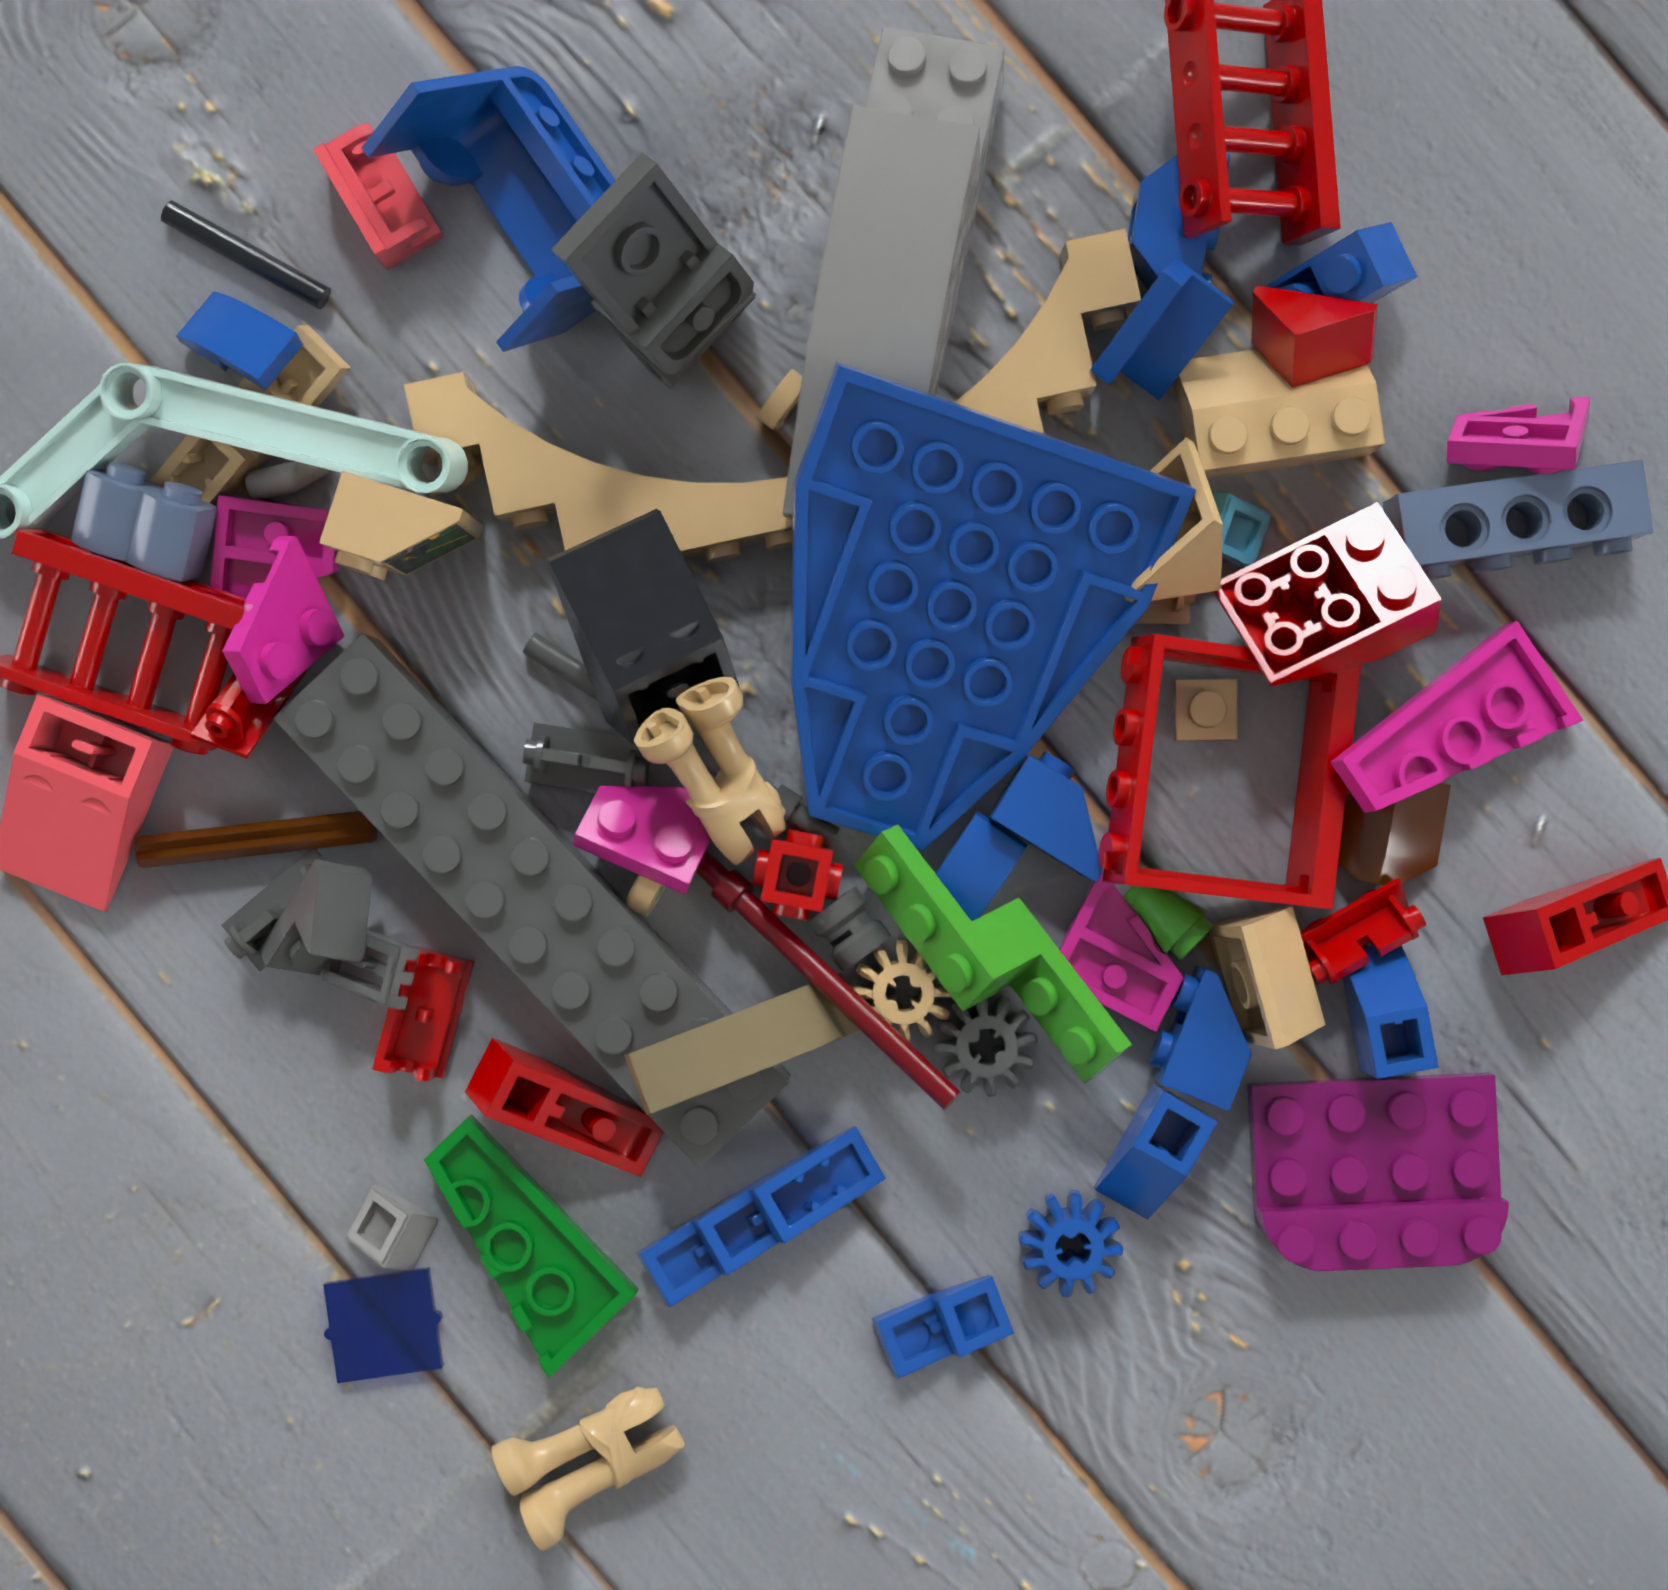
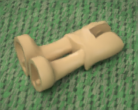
(738, 786)
(547, 1505)

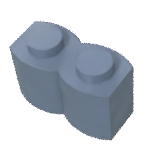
(144, 523)

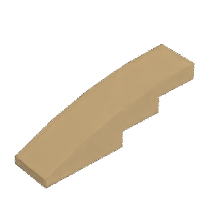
(223, 468)

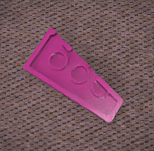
(1465, 717)

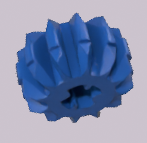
(1070, 1264)

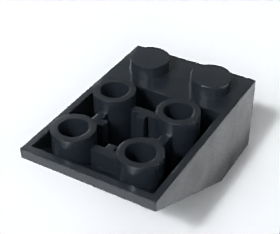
(638, 620)

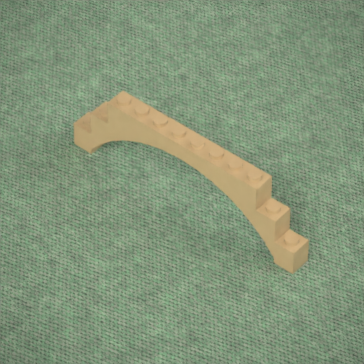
(715, 519)

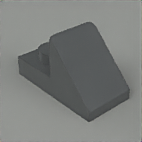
(322, 920)

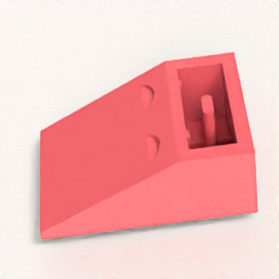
(77, 799)

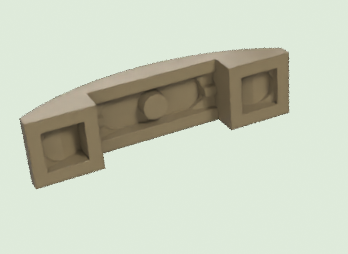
(735, 1047)

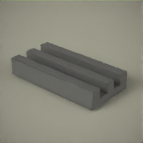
(392, 972)

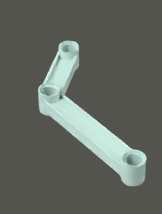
(111, 421)

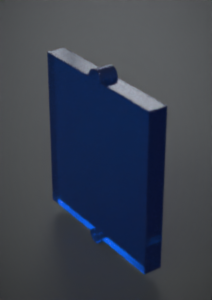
(383, 1325)

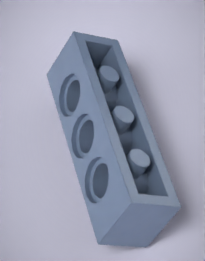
(1610, 494)

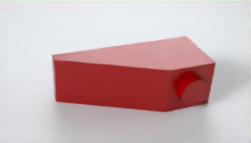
(1578, 918)
(562, 1108)

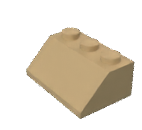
(1256, 422)

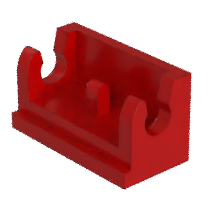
(424, 1032)

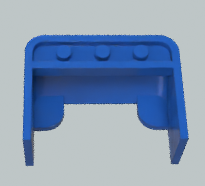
(525, 163)

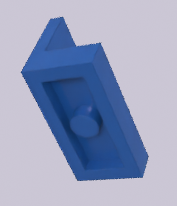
(1164, 330)

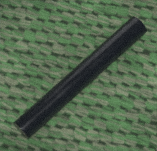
(245, 254)

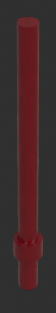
(736, 894)

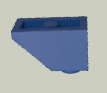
(1050, 814)

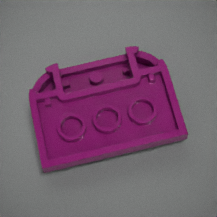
(1377, 1170)

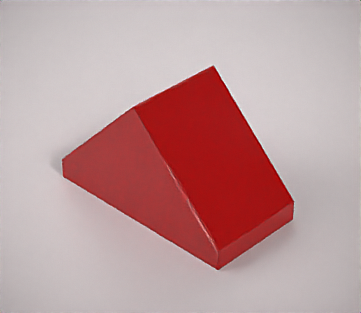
(1311, 333)

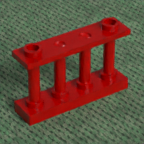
(1299, 107)
(111, 581)

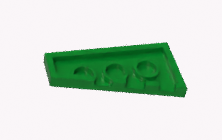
(540, 1257)

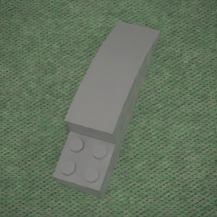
(901, 218)

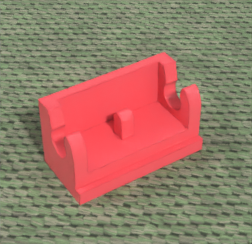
(379, 197)

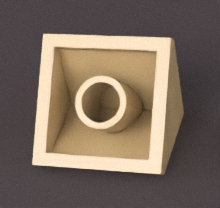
(1196, 557)
(1267, 977)

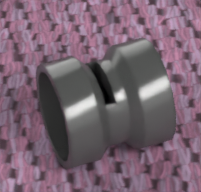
(849, 928)

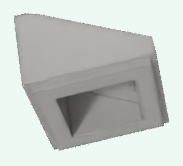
(391, 1229)

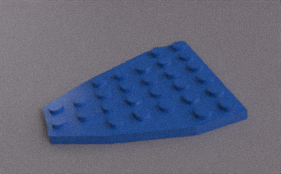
(951, 596)

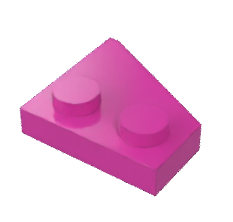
(1520, 438)
(246, 532)

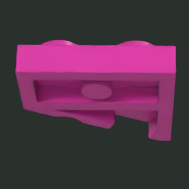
(282, 626)
(645, 832)
(1120, 957)

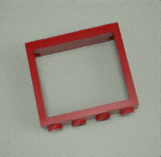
(1319, 787)

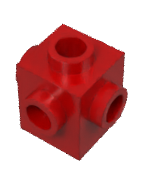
(788, 898)

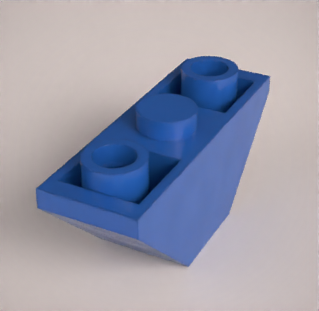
(1157, 227)

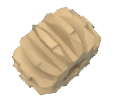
(918, 977)

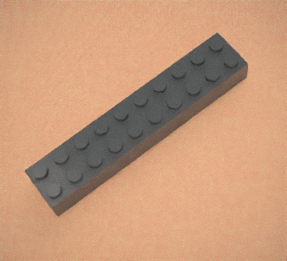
(515, 879)

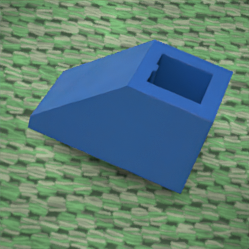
(1355, 268)
(1389, 1016)
(1205, 1044)
(1155, 1152)

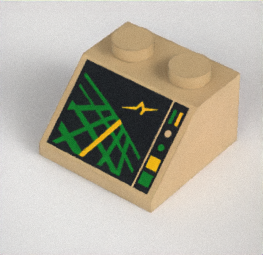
(392, 529)

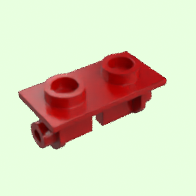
(237, 724)
(1376, 917)

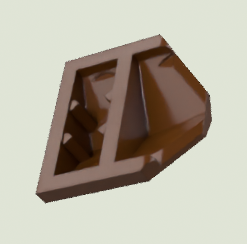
(1396, 839)

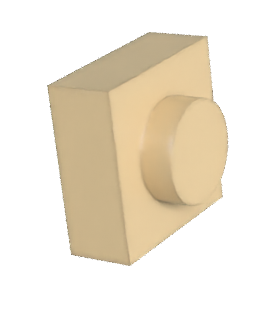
(1205, 710)

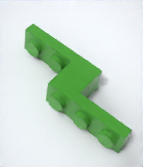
(991, 954)

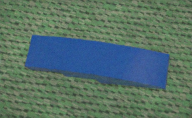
(761, 1216)

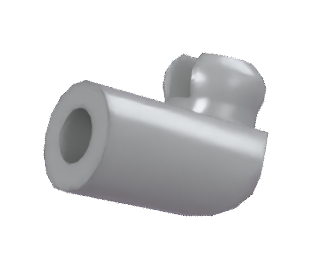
(282, 479)

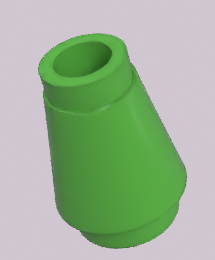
(1171, 918)

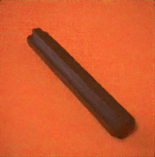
(254, 839)

